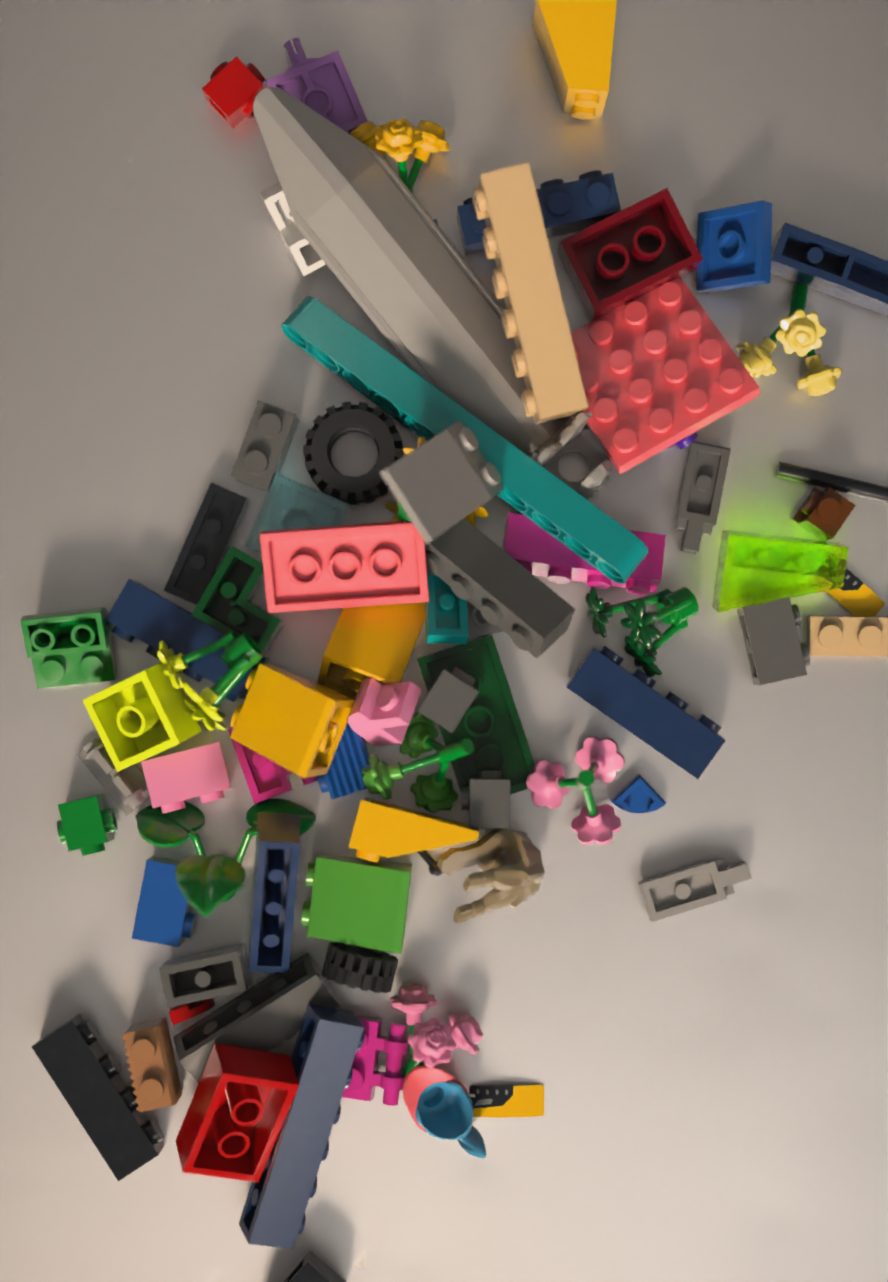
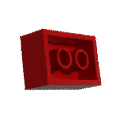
(236, 1113)

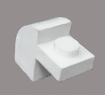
(300, 249)

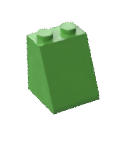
(357, 901)

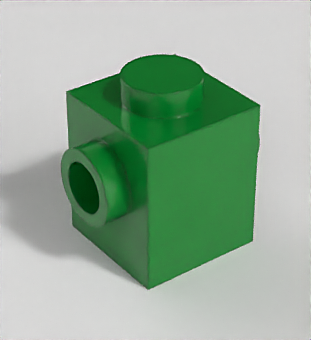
(86, 824)

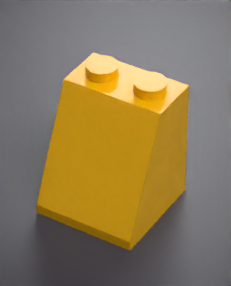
(577, 51)
(371, 644)
(291, 720)

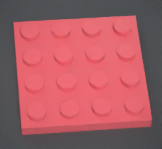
(657, 374)

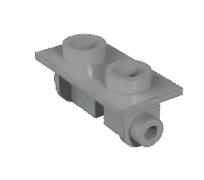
(125, 787)

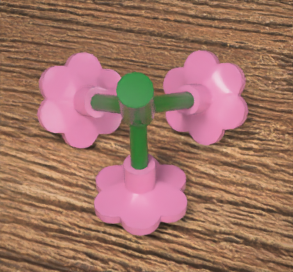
(598, 761)

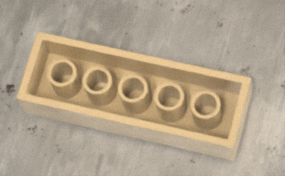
(530, 292)

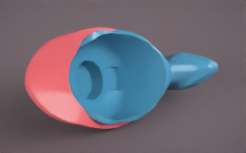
(442, 1107)

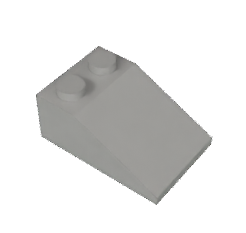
(443, 481)

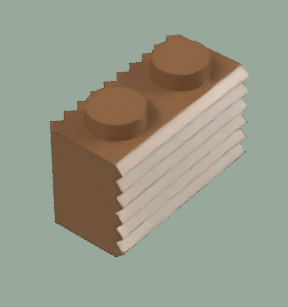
(152, 1065)

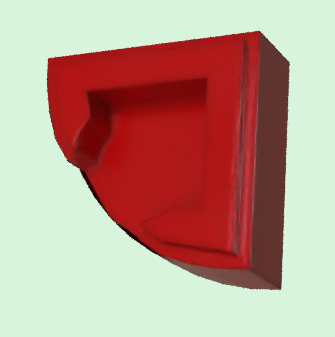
(186, 1011)

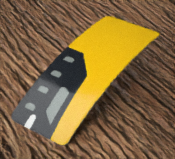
(857, 596)
(507, 1101)

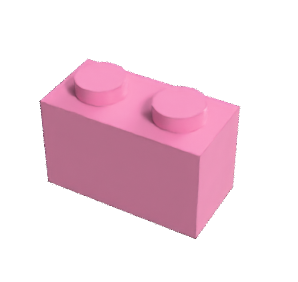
(186, 776)

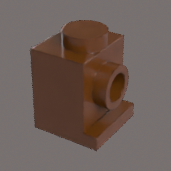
(823, 513)

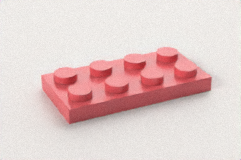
(344, 566)

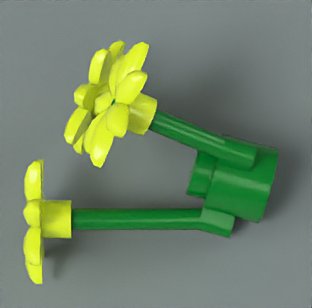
(239, 656)

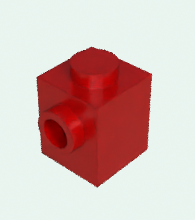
(234, 90)

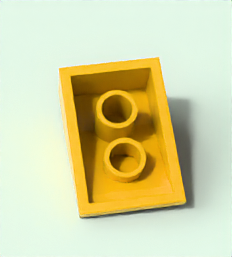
(394, 831)

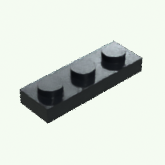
(206, 543)

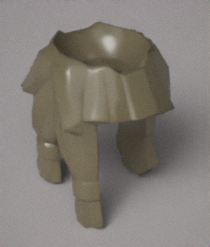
(508, 864)

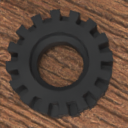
(359, 967)

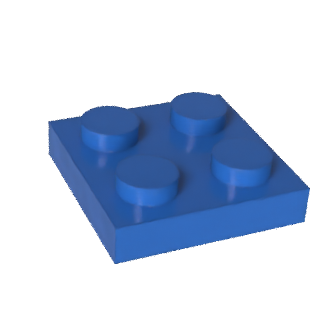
(734, 247)

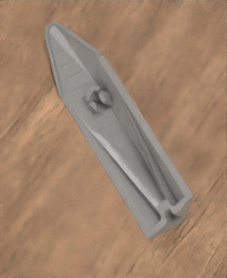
(397, 265)

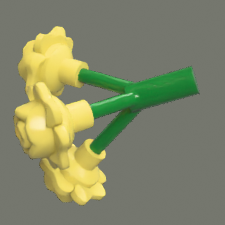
(799, 334)

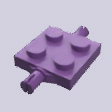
(321, 86)

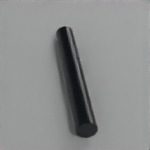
(835, 482)

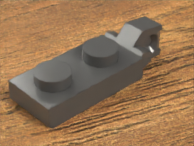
(701, 493)

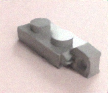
(691, 887)

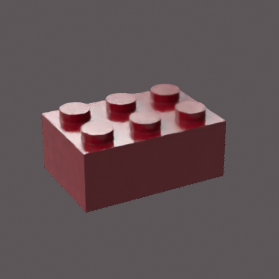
(629, 254)

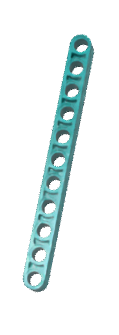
(429, 412)

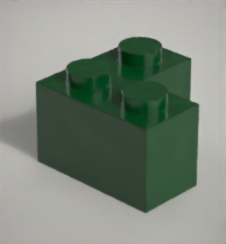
(228, 600)

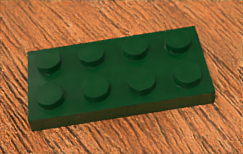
(491, 717)

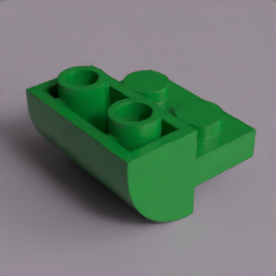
(70, 647)

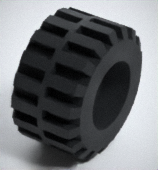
(338, 423)

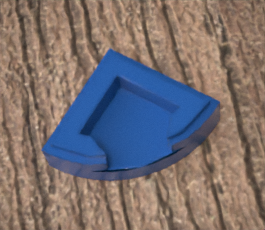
(638, 797)

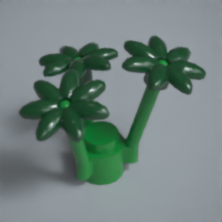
(672, 609)

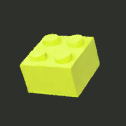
(141, 717)

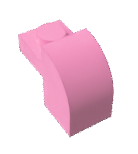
(383, 711)

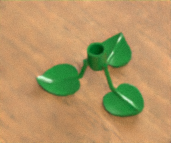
(213, 878)

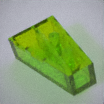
(773, 567)

